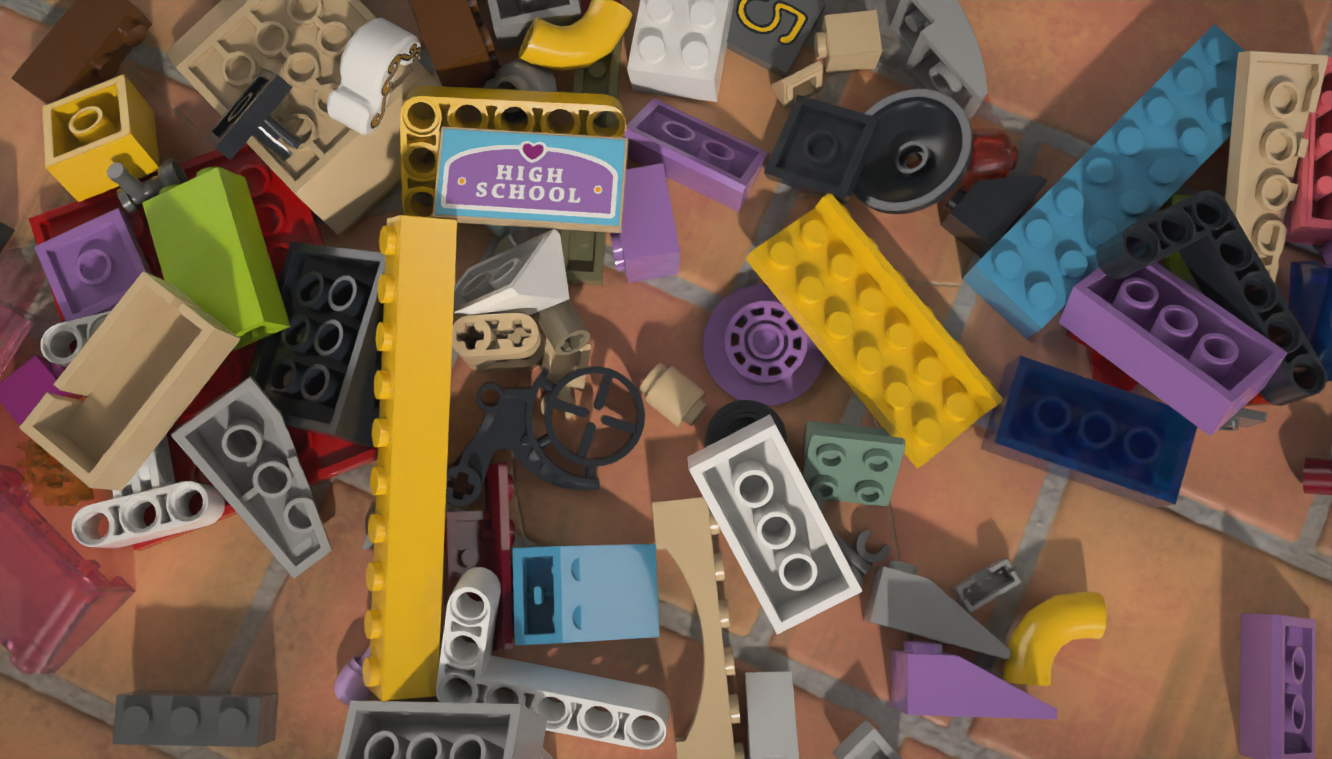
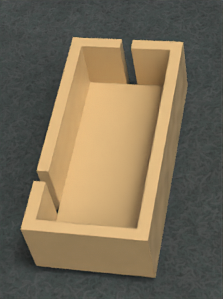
(137, 382)

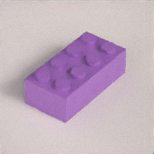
(1173, 342)

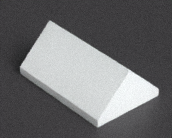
(515, 281)

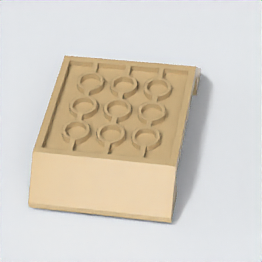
(303, 43)

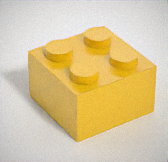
(96, 130)

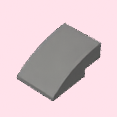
(942, 50)

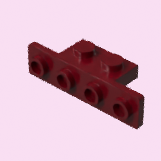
(485, 542)

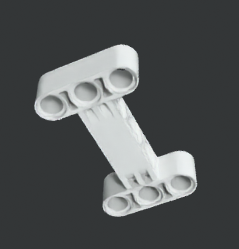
(151, 484)

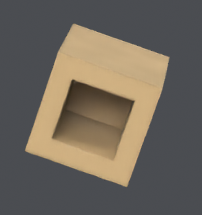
(849, 41)

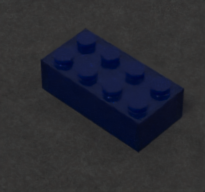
(1090, 433)

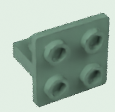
(851, 462)

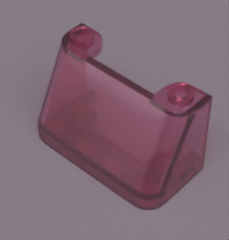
(47, 589)

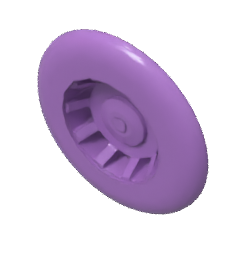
(764, 344)

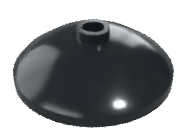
(913, 129)

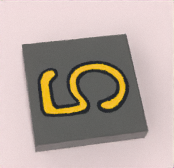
(772, 30)

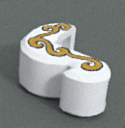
(369, 73)

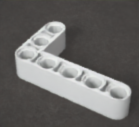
(537, 682)

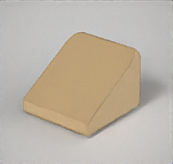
(802, 82)

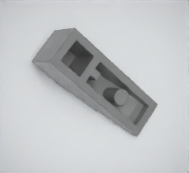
(921, 608)

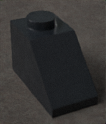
(989, 209)

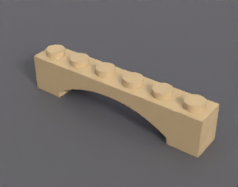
(685, 533)

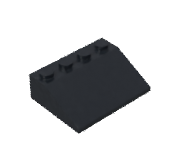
(328, 357)

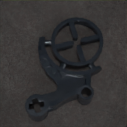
(510, 427)

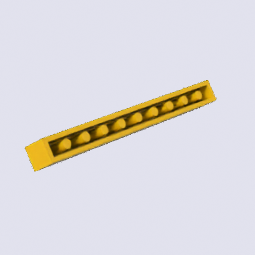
(411, 457)

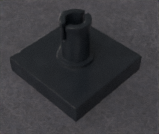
(253, 116)

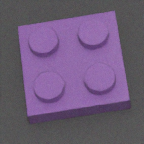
(93, 265)

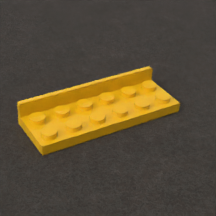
(874, 329)

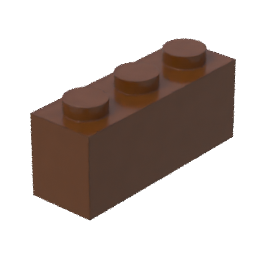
(82, 49)

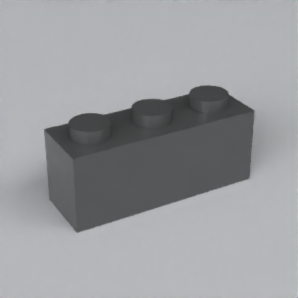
(195, 718)

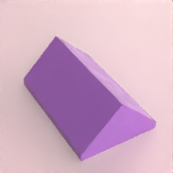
(695, 153)
(1277, 687)

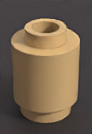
(673, 395)

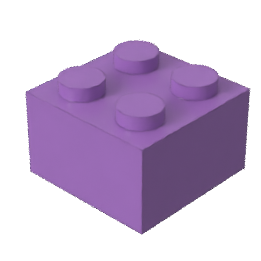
(648, 238)

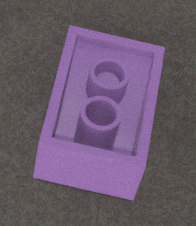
(947, 685)

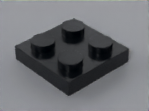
(822, 148)

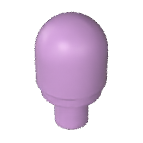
(350, 683)

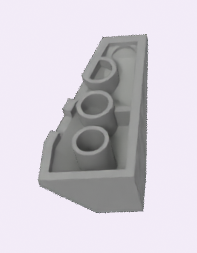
(252, 462)

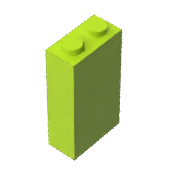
(217, 252)

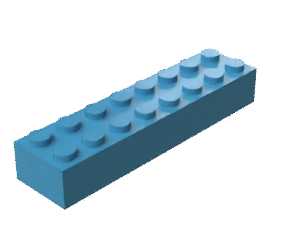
(1112, 186)

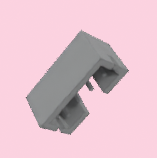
(985, 585)

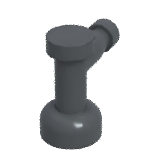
(135, 192)

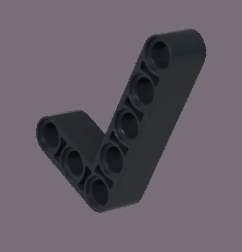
(1226, 273)

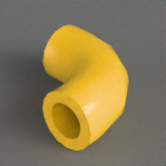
(576, 44)
(1048, 629)

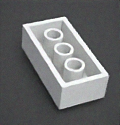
(680, 47)
(773, 524)

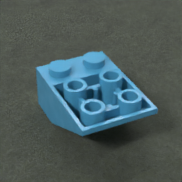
(585, 593)

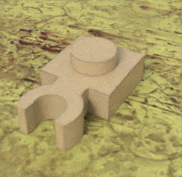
(562, 365)

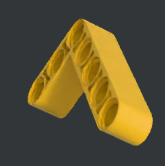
(491, 104)

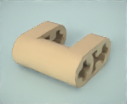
(487, 347)

